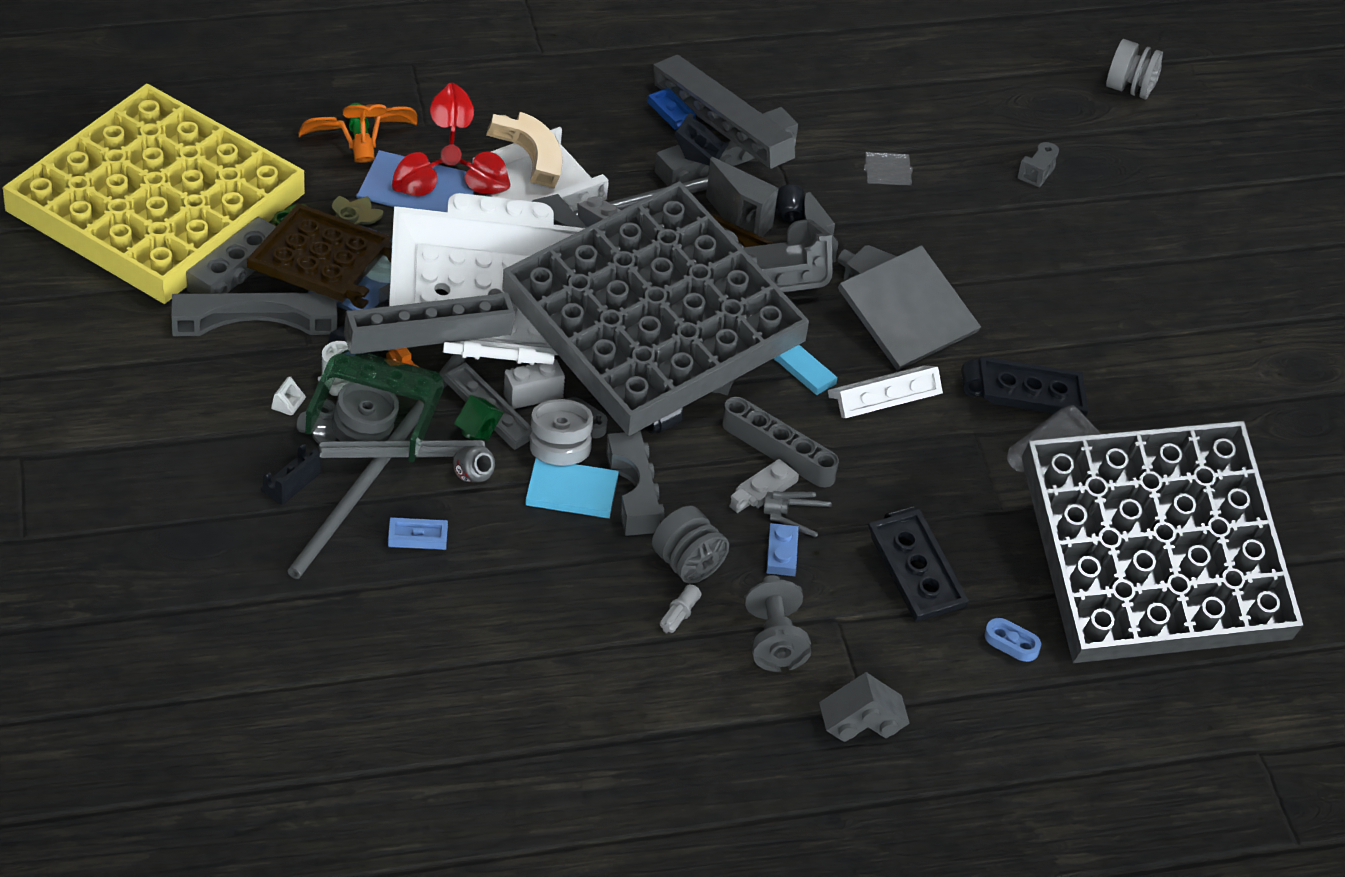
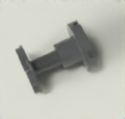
(780, 641)

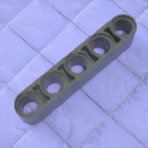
(780, 441)

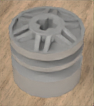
(1135, 69)

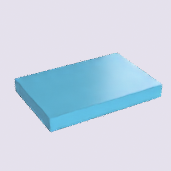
(572, 488)

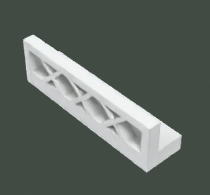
(887, 390)

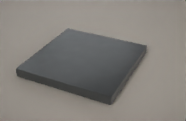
(909, 307)

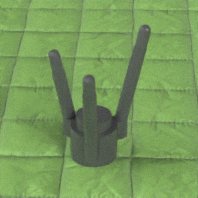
(778, 503)

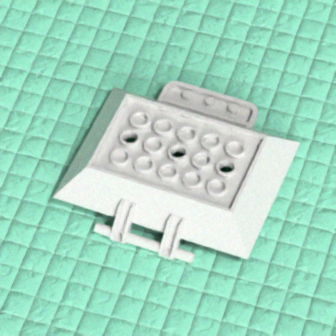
(467, 256)

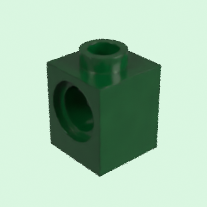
(478, 418)

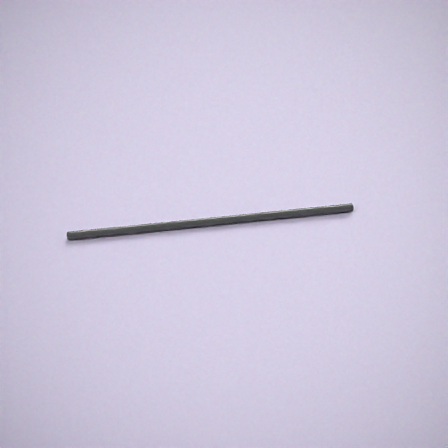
(361, 484)

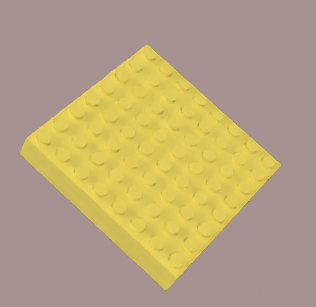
(152, 190)

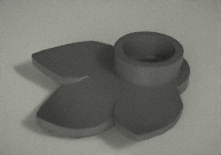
(323, 427)

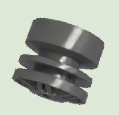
(690, 544)

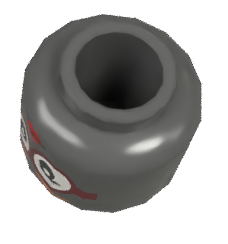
(474, 463)

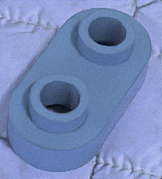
(1012, 639)

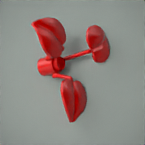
(486, 174)

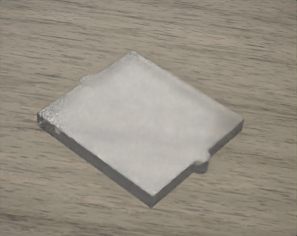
(888, 168)

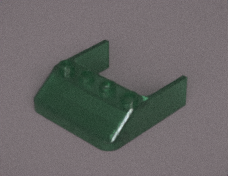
(382, 375)

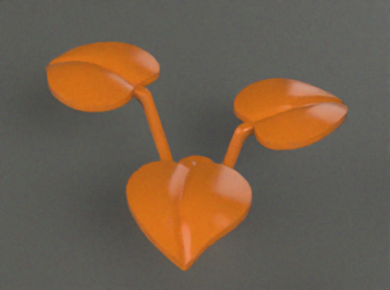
(362, 145)

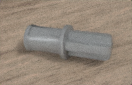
(680, 608)

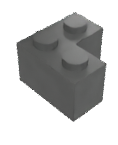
(863, 705)

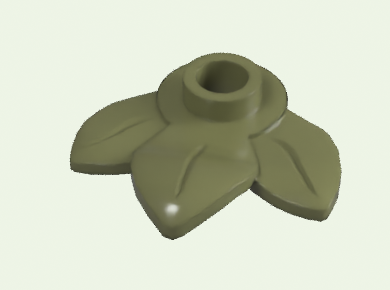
(356, 211)

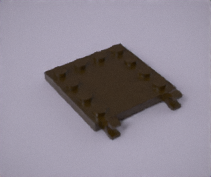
(321, 254)

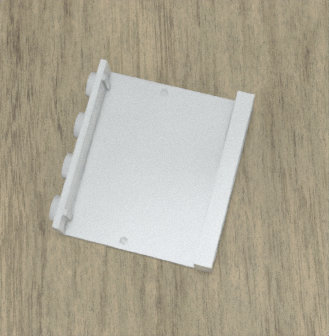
(573, 185)

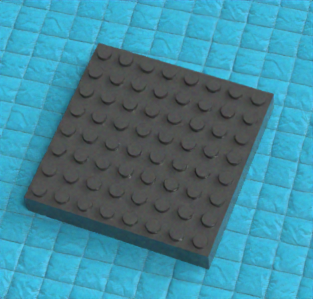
(654, 307)
(1160, 541)

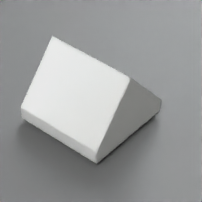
(288, 397)

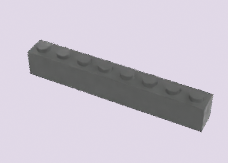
(726, 111)

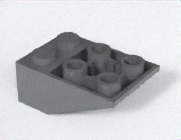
(741, 197)

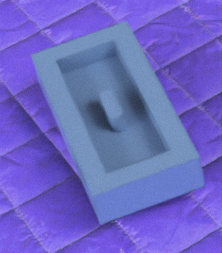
(418, 533)
(782, 549)

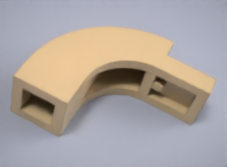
(536, 140)

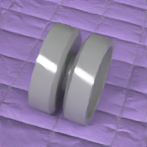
(561, 432)

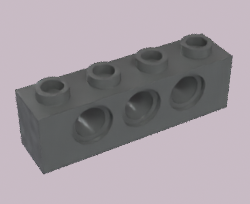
(227, 264)

